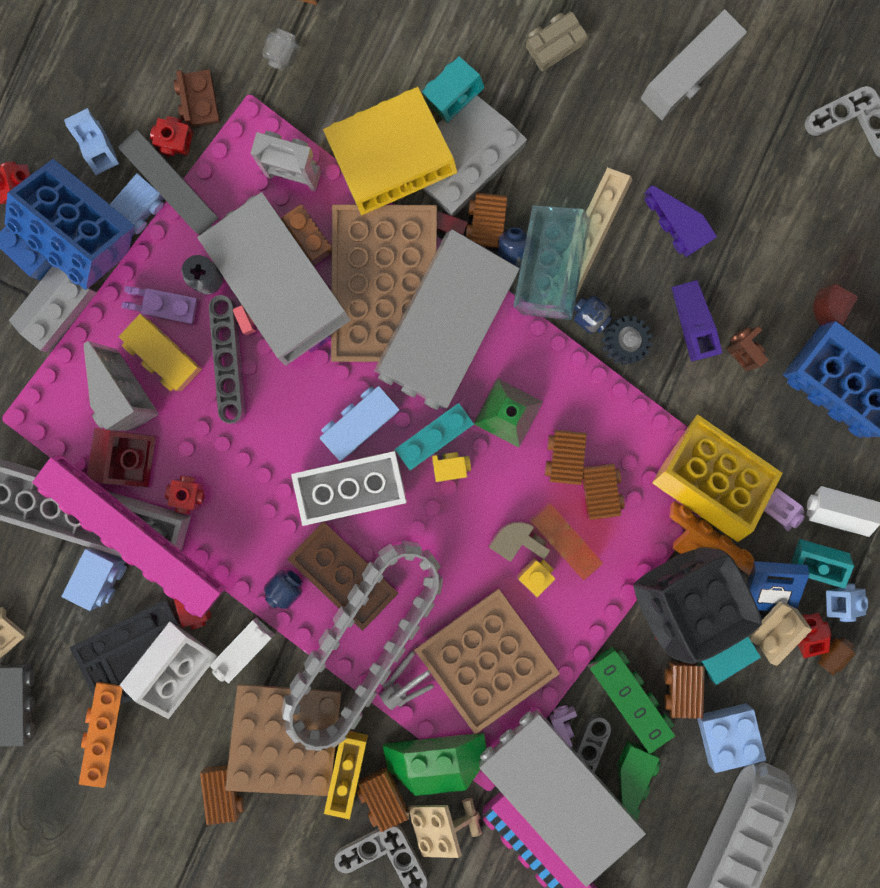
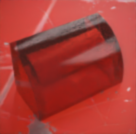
(833, 304)

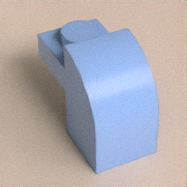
(92, 141)

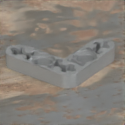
(863, 112)
(383, 846)

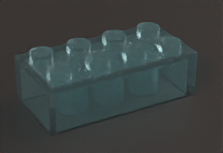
(552, 262)

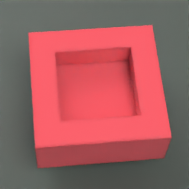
(244, 320)

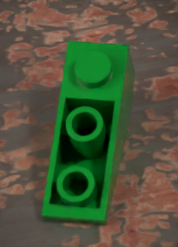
(634, 774)

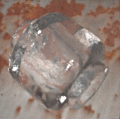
(280, 49)

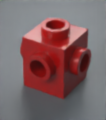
(171, 136)
(10, 177)
(194, 492)
(818, 639)

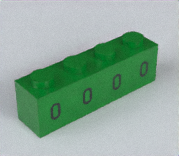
(631, 700)

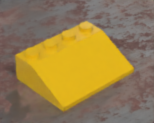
(718, 479)

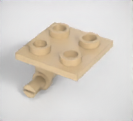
(437, 831)

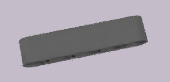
(168, 182)
(220, 348)
(595, 739)

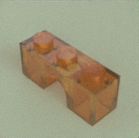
(566, 541)

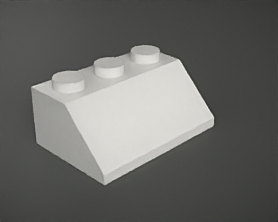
(168, 671)

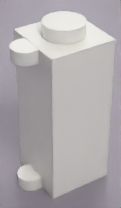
(844, 511)
(241, 650)

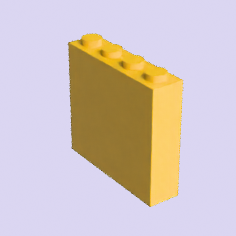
(390, 150)

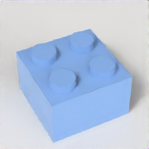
(94, 579)
(731, 738)

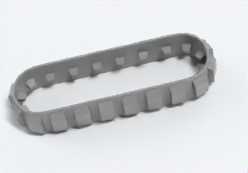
(381, 669)
(747, 830)

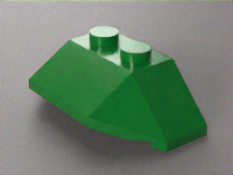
(436, 763)

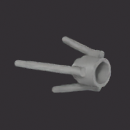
(395, 694)

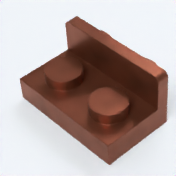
(197, 98)
(745, 351)

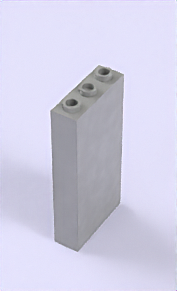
(273, 279)
(446, 320)
(561, 797)

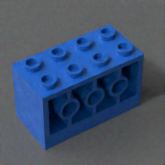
(68, 224)
(841, 376)

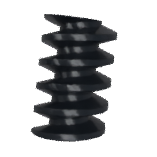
(202, 274)

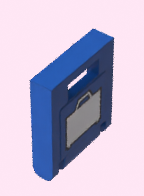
(770, 592)

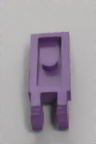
(163, 305)

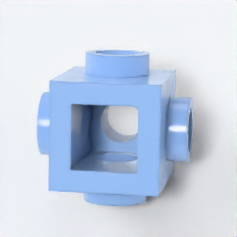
(846, 603)

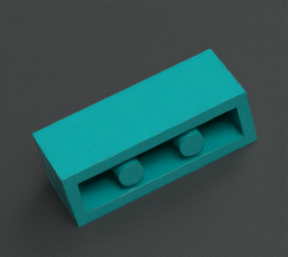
(434, 436)

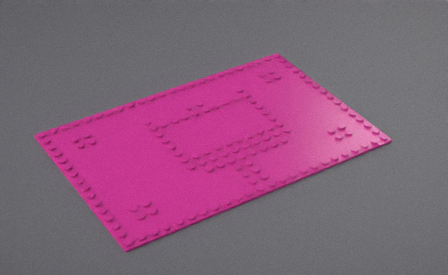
(250, 500)

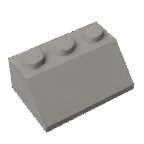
(51, 310)

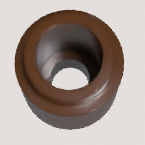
(838, 657)

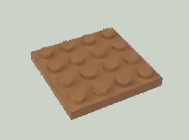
(486, 661)
(265, 755)

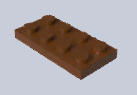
(336, 569)

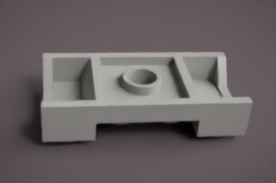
(285, 159)

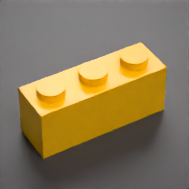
(159, 353)
(346, 775)

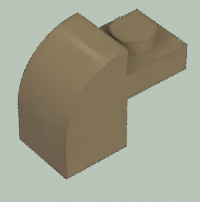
(514, 535)

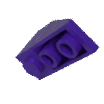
(684, 224)
(696, 321)

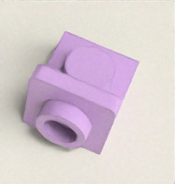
(784, 510)
(560, 715)

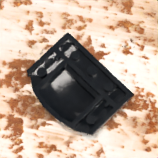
(116, 650)

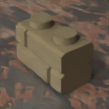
(556, 40)

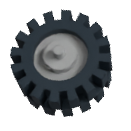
(627, 340)

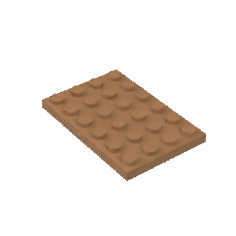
(376, 272)

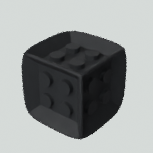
(697, 604)

